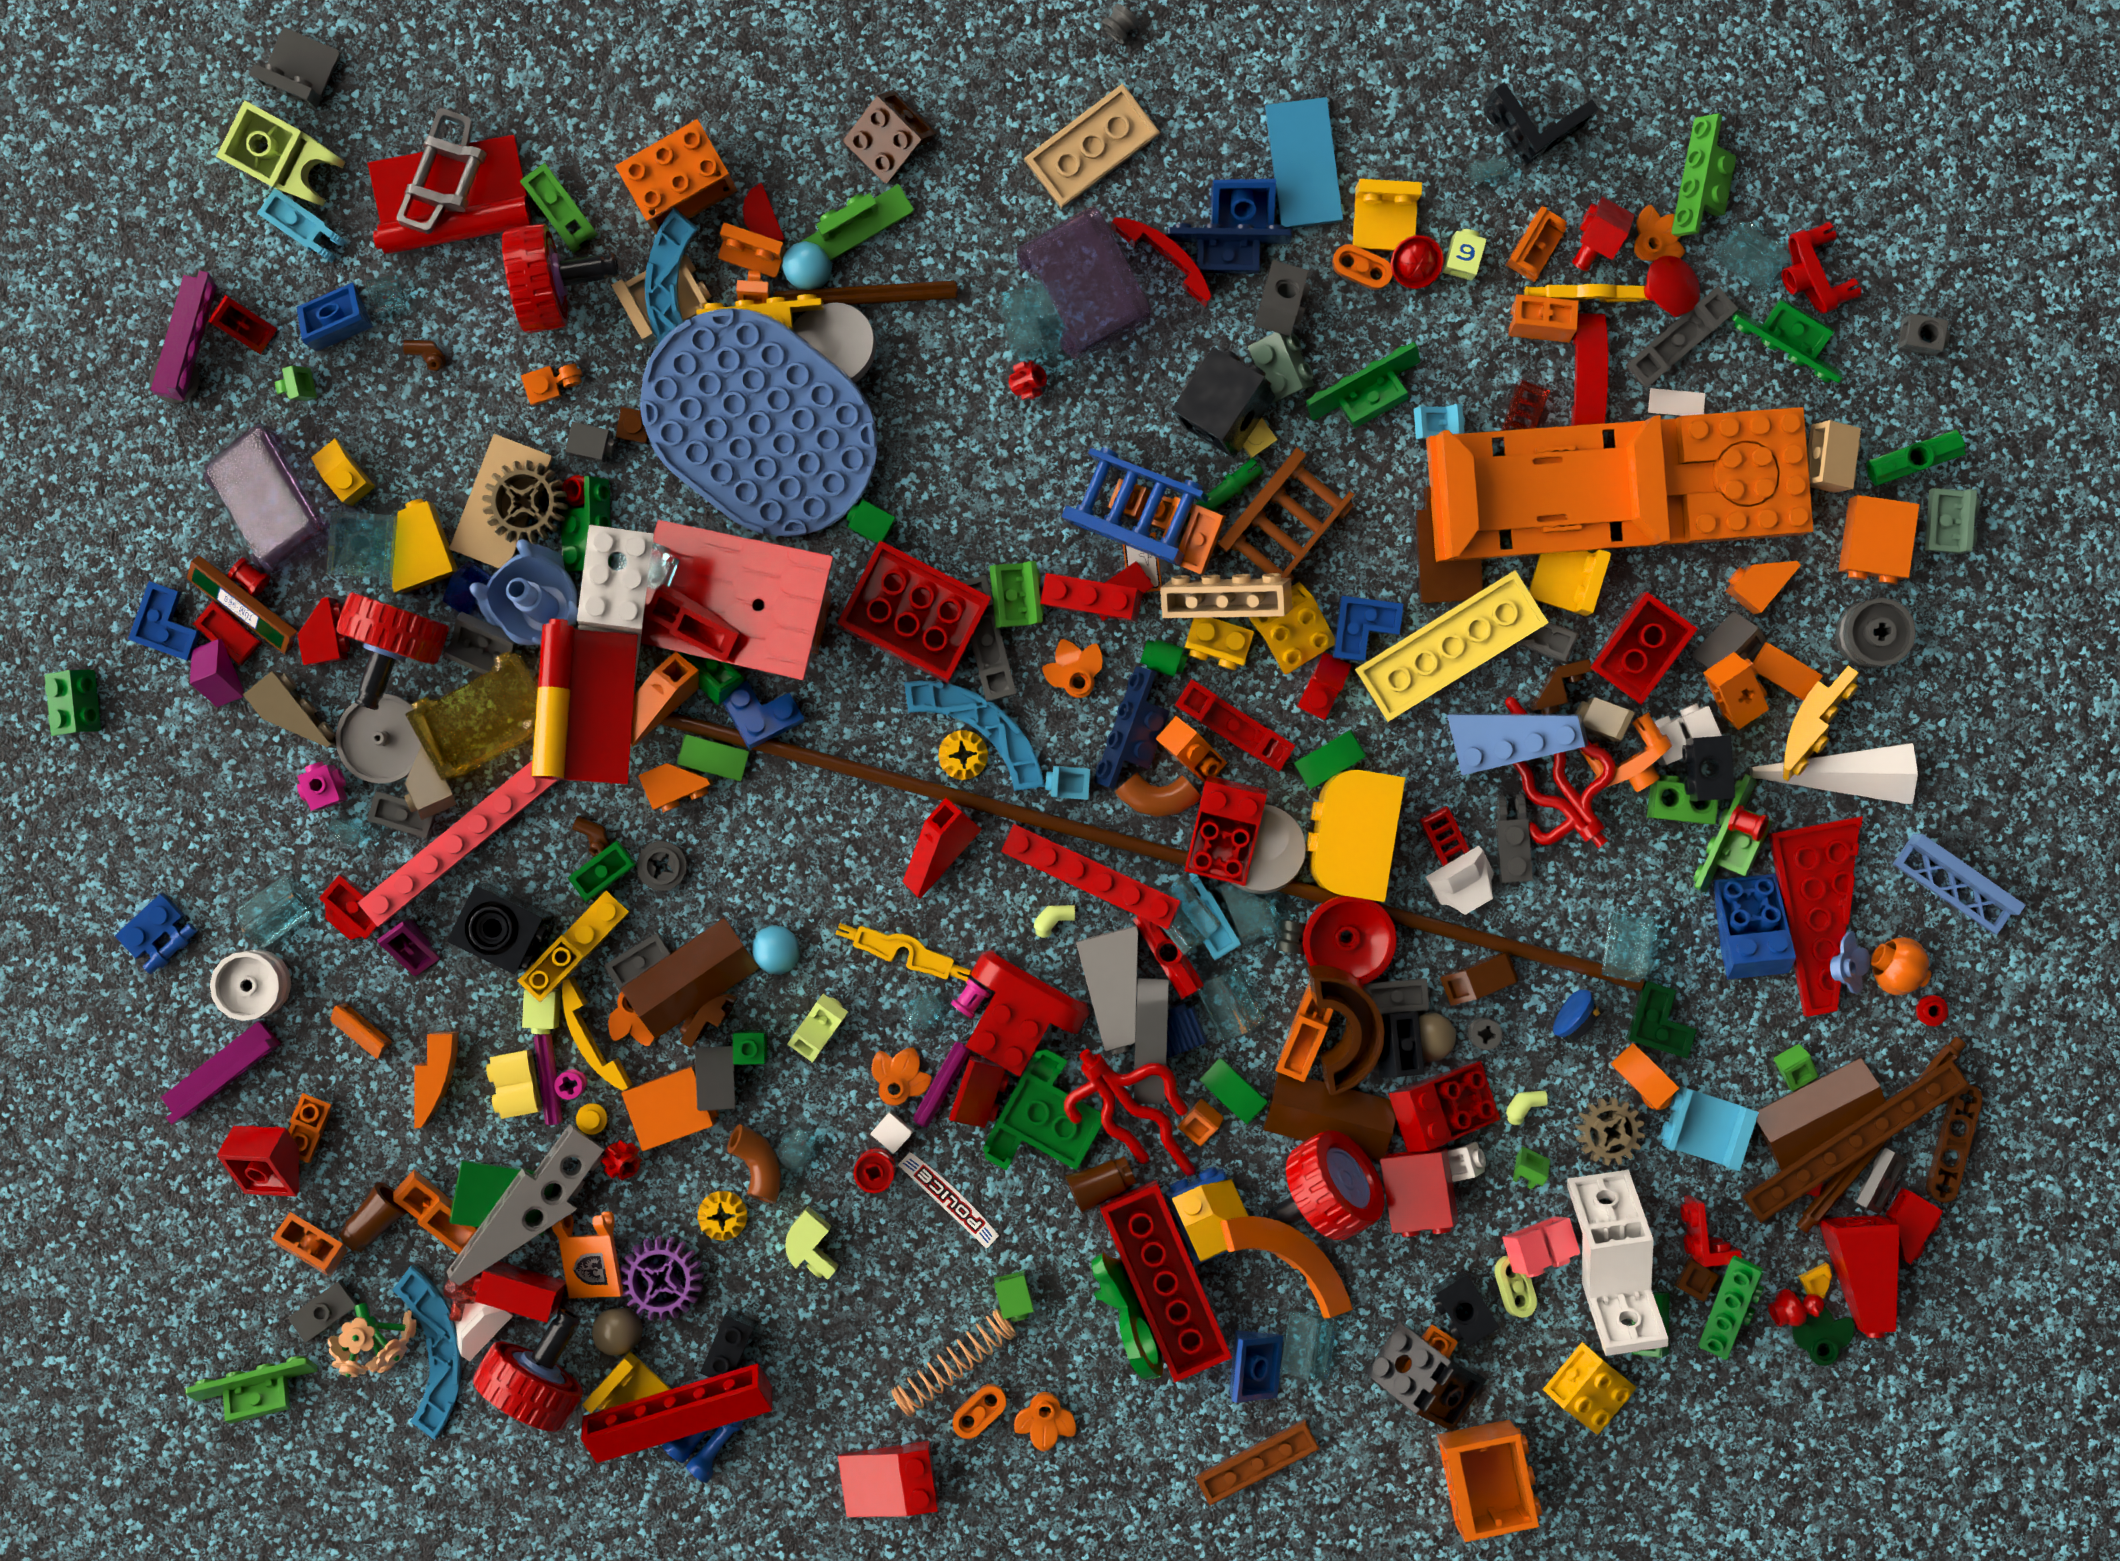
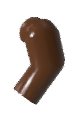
(428, 351)
(595, 832)

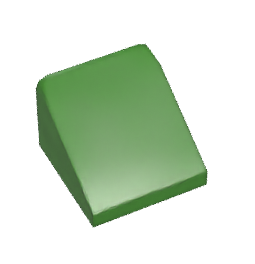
(1796, 1067)

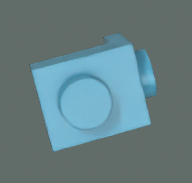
(1433, 420)
(1068, 782)

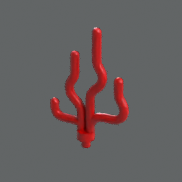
(1579, 814)
(1106, 1082)

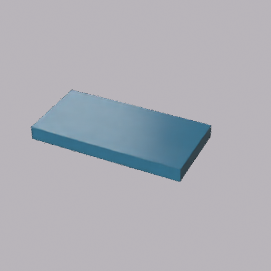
(1304, 163)

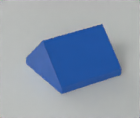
(1243, 202)
(333, 317)
(1255, 1366)

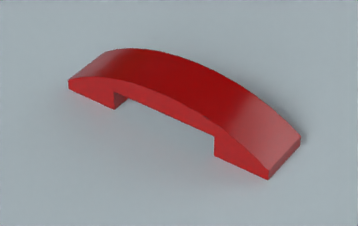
(1135, 231)
(1590, 370)
(1234, 725)

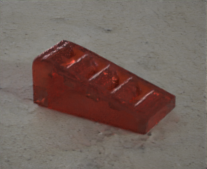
(1517, 398)

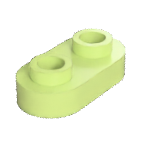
(1514, 1286)

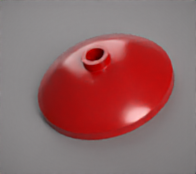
(1371, 939)

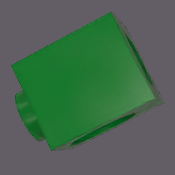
(870, 522)
(750, 1047)

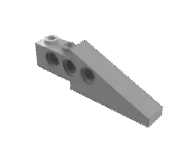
(506, 1224)

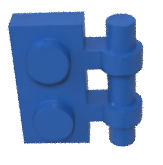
(150, 926)

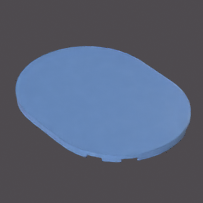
(758, 422)

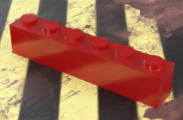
(677, 1413)

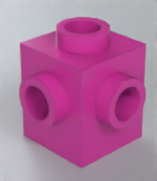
(331, 790)

